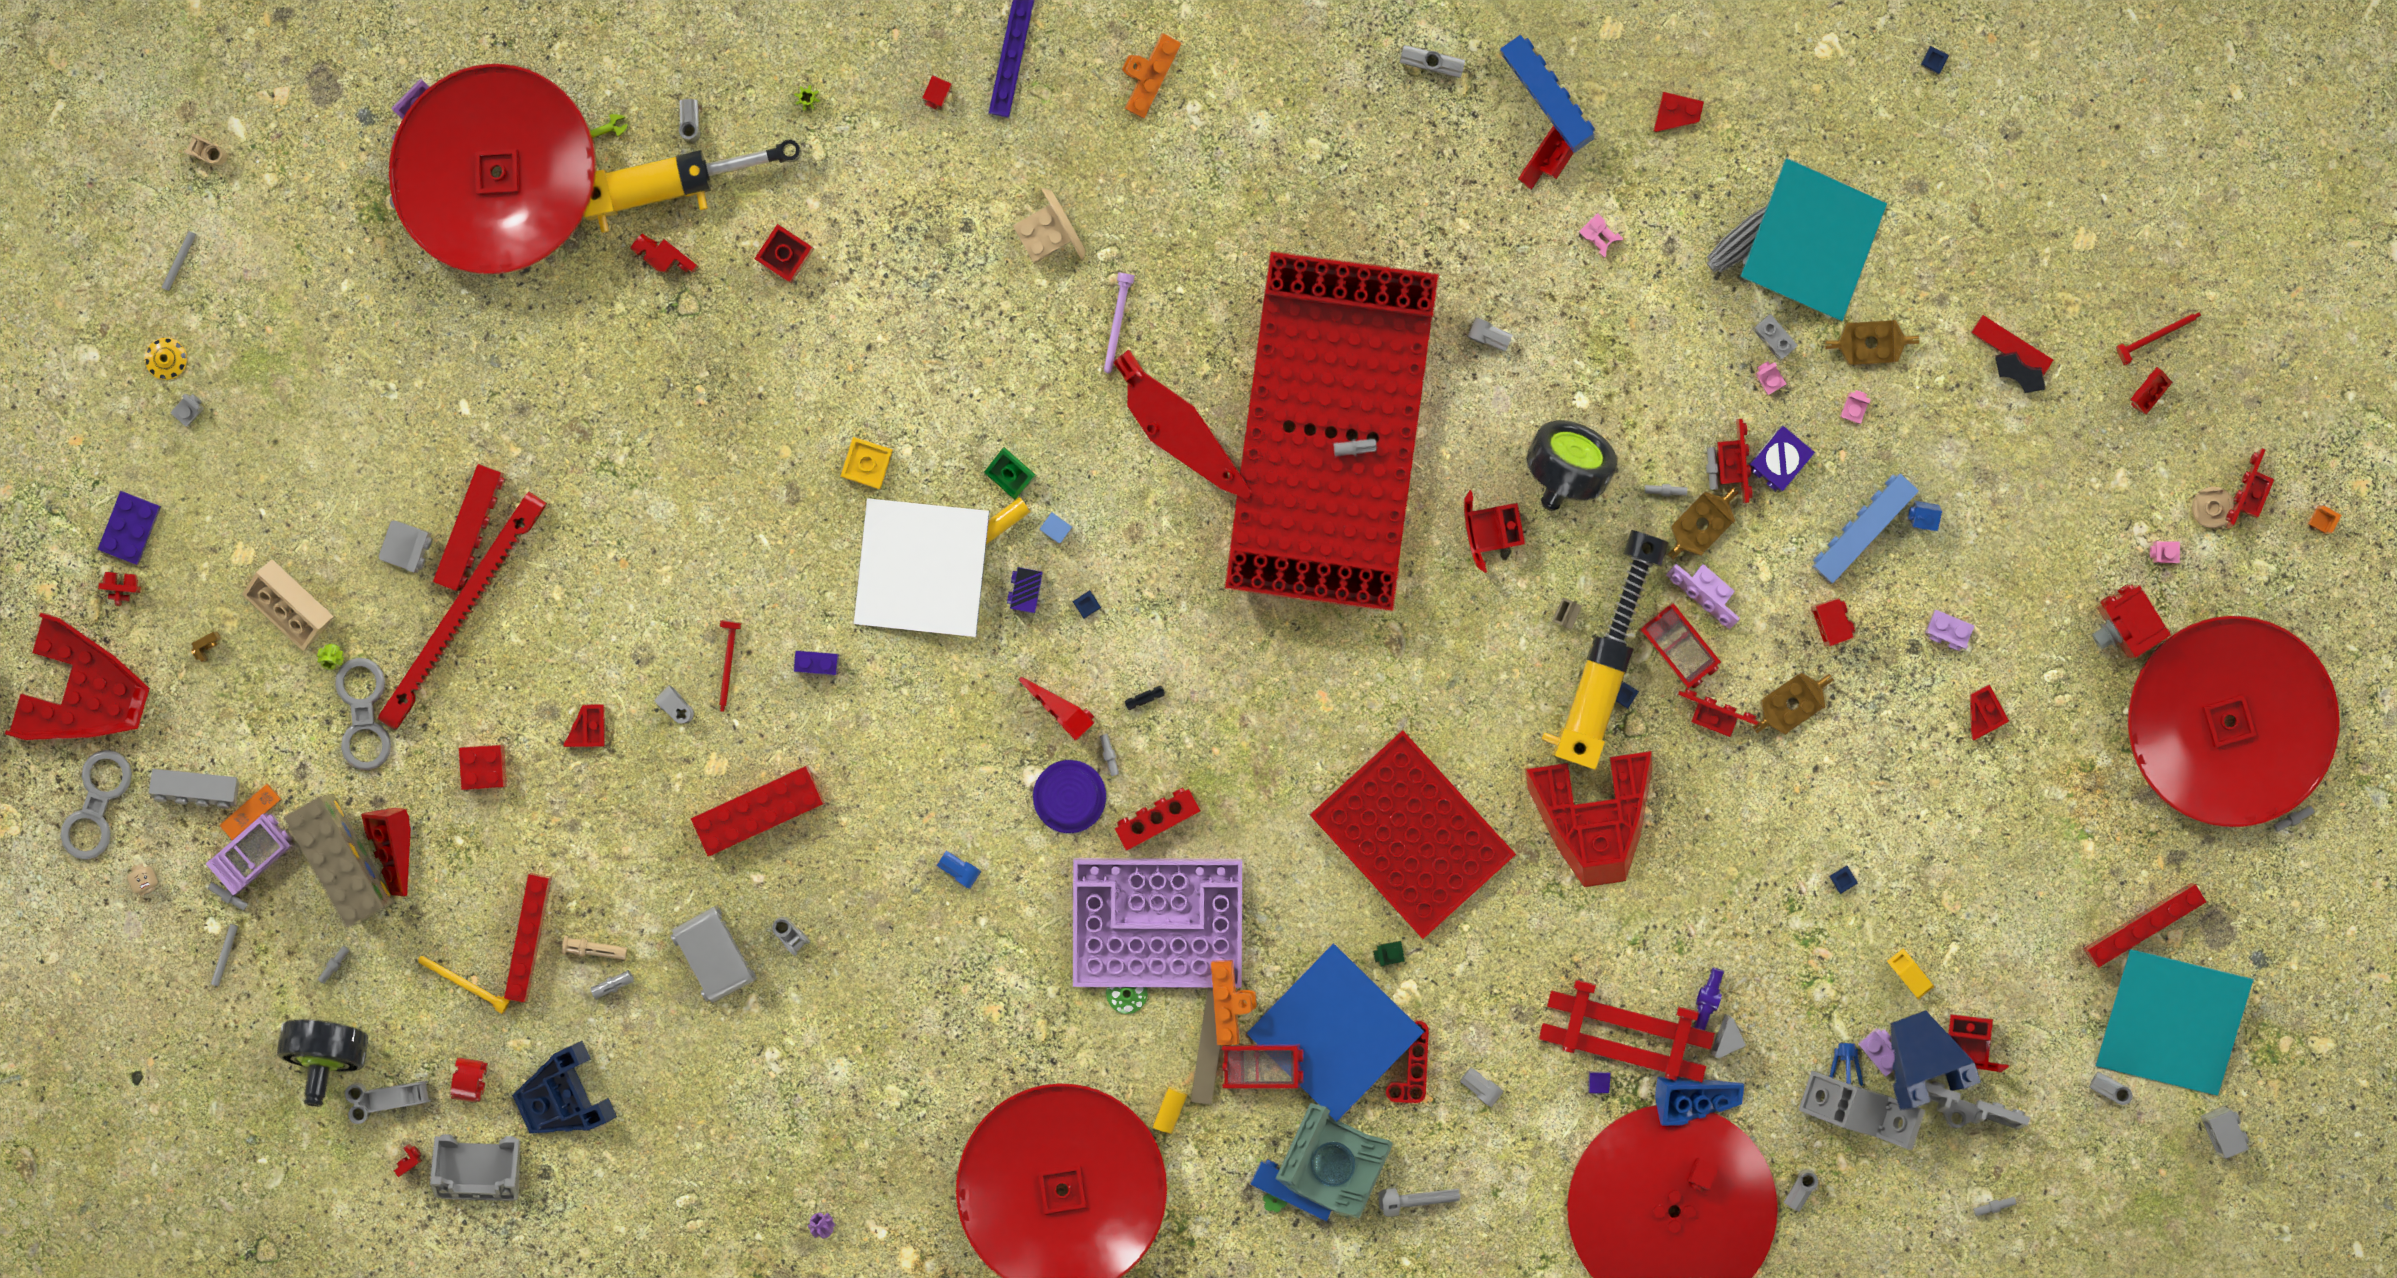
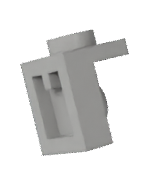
(187, 409)

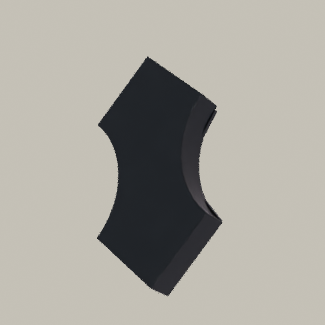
(2028, 377)

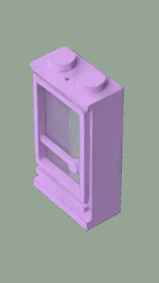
(250, 853)

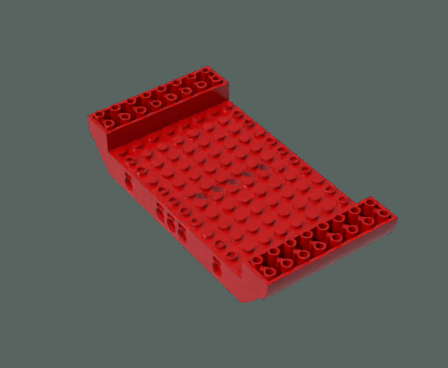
(1345, 353)

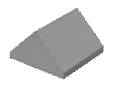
(1728, 1038)

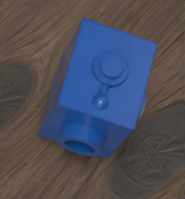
(1925, 515)

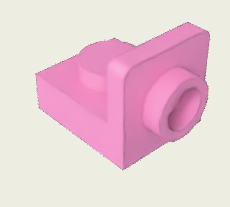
(1770, 377)
(1855, 406)
(2165, 552)

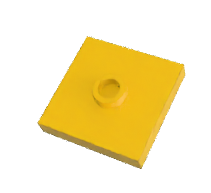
(866, 463)

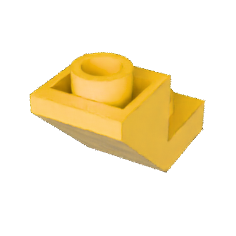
(1910, 973)

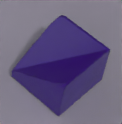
(1598, 1082)

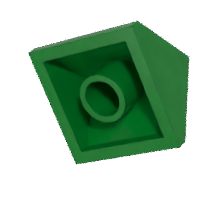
(1009, 473)

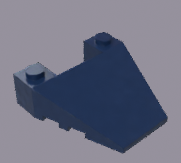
(1925, 1052)
(556, 1097)

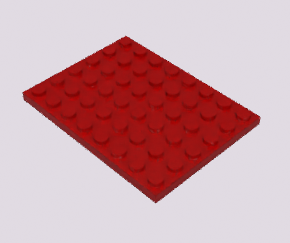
(1412, 834)

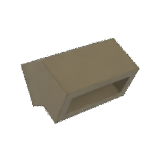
(1567, 613)

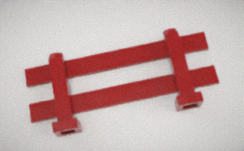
(1679, 1032)

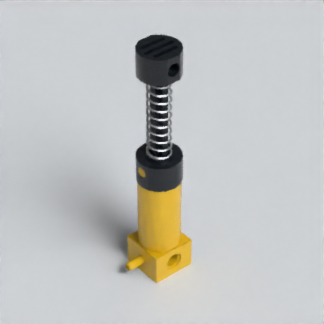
(1606, 663)

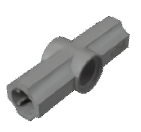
(1446, 64)

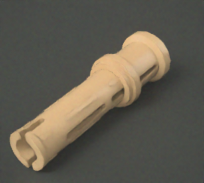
(584, 947)

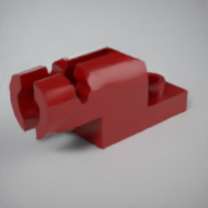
(661, 256)

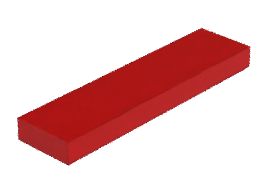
(2007, 343)

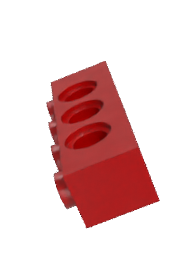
(1131, 839)

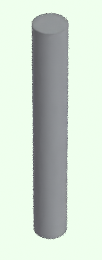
(179, 260)
(224, 954)

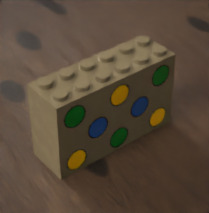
(339, 860)

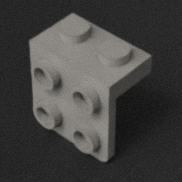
(405, 546)

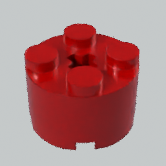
(468, 1080)

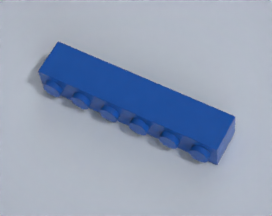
(1547, 93)

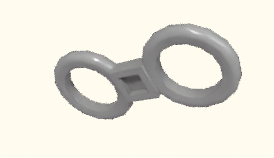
(363, 714)
(96, 804)

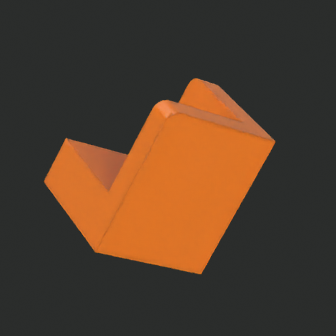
(2324, 519)

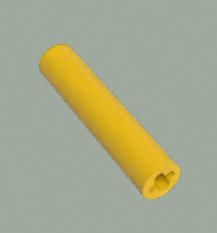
(1006, 518)

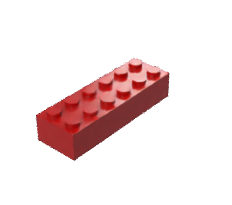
(757, 810)

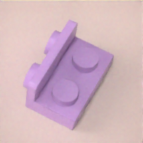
(1949, 630)
(1879, 1050)

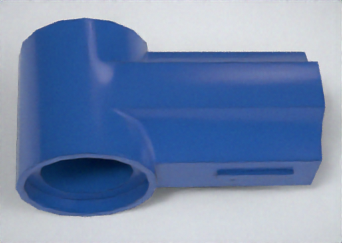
(962, 871)

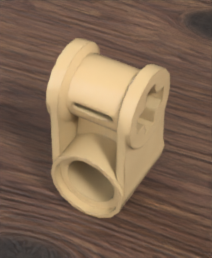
(203, 149)

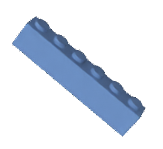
(1865, 528)

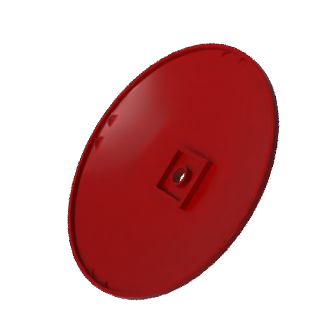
(447, 159)
(2280, 732)
(1054, 1139)
(1641, 1170)

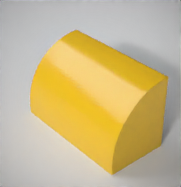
(1169, 1110)

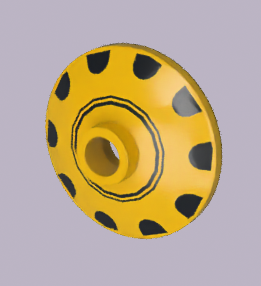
(176, 358)

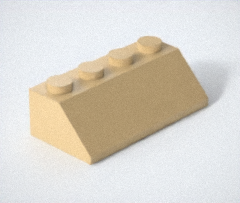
(287, 605)

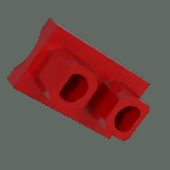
(110, 583)

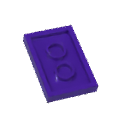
(129, 527)

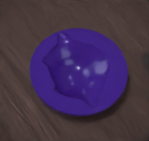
(1069, 796)

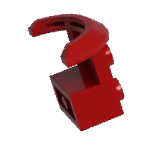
(1491, 529)
(1974, 1037)

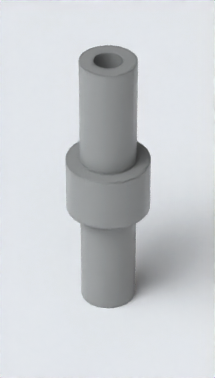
(1712, 468)
(1665, 490)
(1109, 754)
(2294, 818)
(227, 896)
(333, 964)
(1994, 1206)

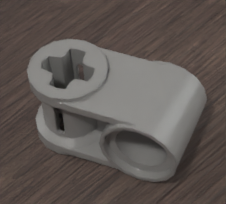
(672, 703)
(790, 936)

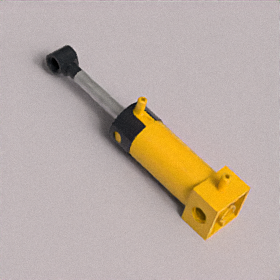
(668, 179)

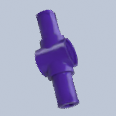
(1708, 998)

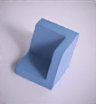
(1055, 528)

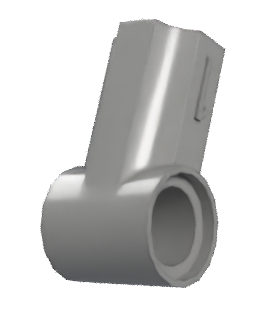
(689, 118)
(1486, 333)
(2109, 1088)
(1486, 1090)
(1800, 1192)

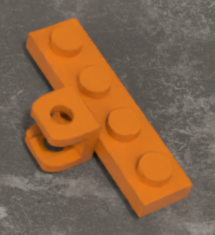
(1149, 73)
(1229, 1002)

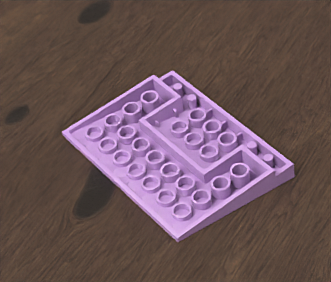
(1155, 921)

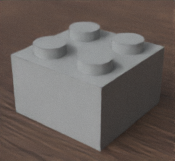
(2225, 1132)

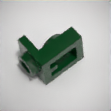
(1389, 953)

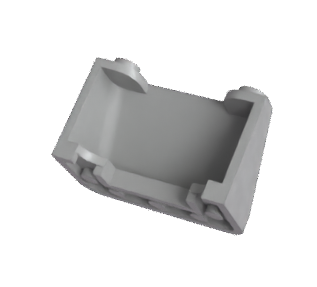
(713, 955)
(475, 1169)

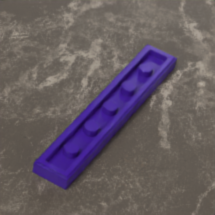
(1011, 58)

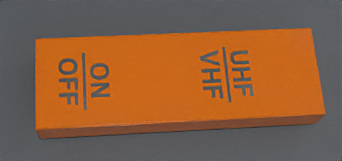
(251, 810)

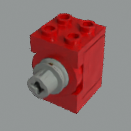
(2130, 622)

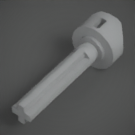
(1391, 1202)

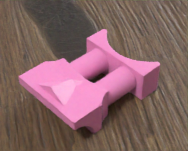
(1593, 228)

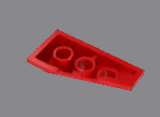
(1067, 714)
(391, 837)

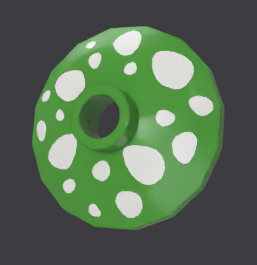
(1126, 1004)

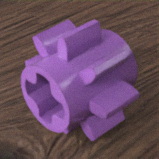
(821, 1225)

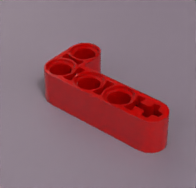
(1412, 1081)

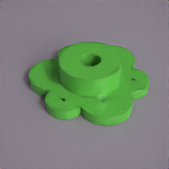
(1270, 1205)

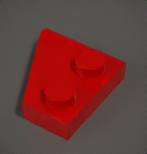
(1677, 112)
(1985, 712)
(588, 727)

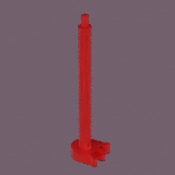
(2123, 351)
(728, 659)

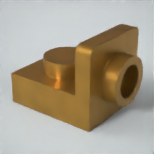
(207, 642)

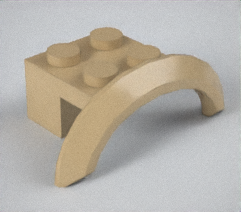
(1047, 231)

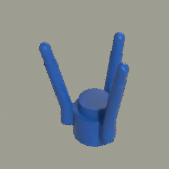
(1847, 1052)

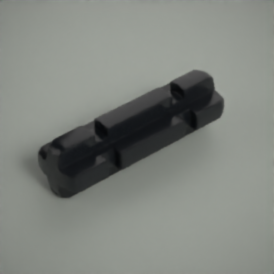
(1144, 697)

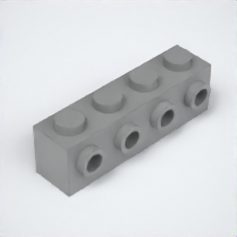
(194, 787)

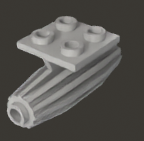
(1736, 244)

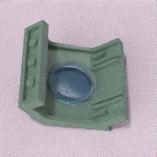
(1333, 1163)

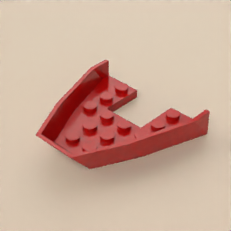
(98, 697)
(1599, 835)

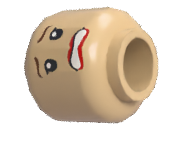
(142, 879)

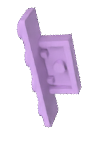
(1706, 590)

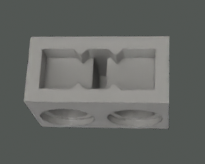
(1774, 337)

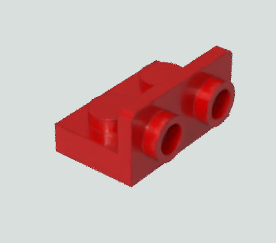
(2151, 391)

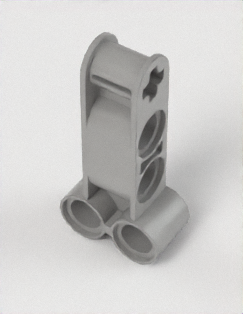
(386, 1098)

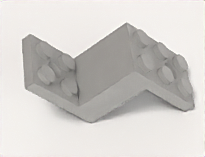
(1860, 1110)

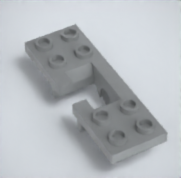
(1950, 1102)

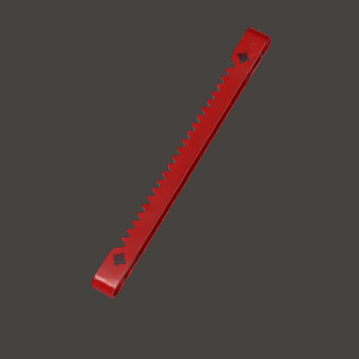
(395, 711)

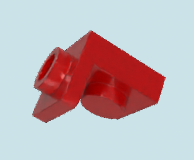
(406, 1164)

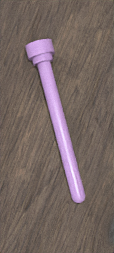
(1125, 281)

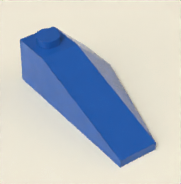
(1690, 1099)

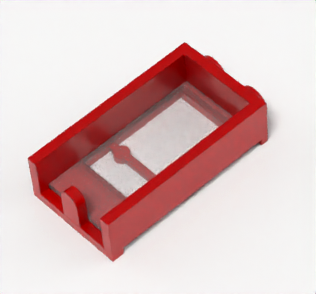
(1680, 646)
(1262, 1066)

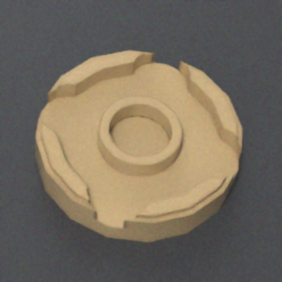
(2212, 506)

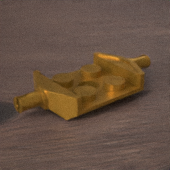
(1886, 333)
(1715, 511)
(1809, 697)

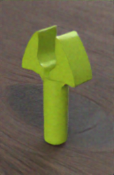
(610, 127)

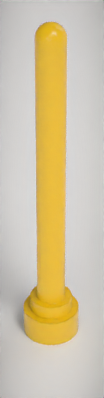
(499, 1003)

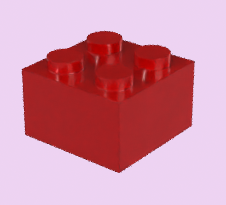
(784, 253)
(1833, 622)
(482, 767)

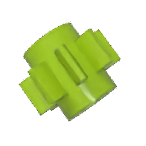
(813, 98)
(330, 656)

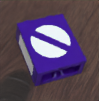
(1780, 459)

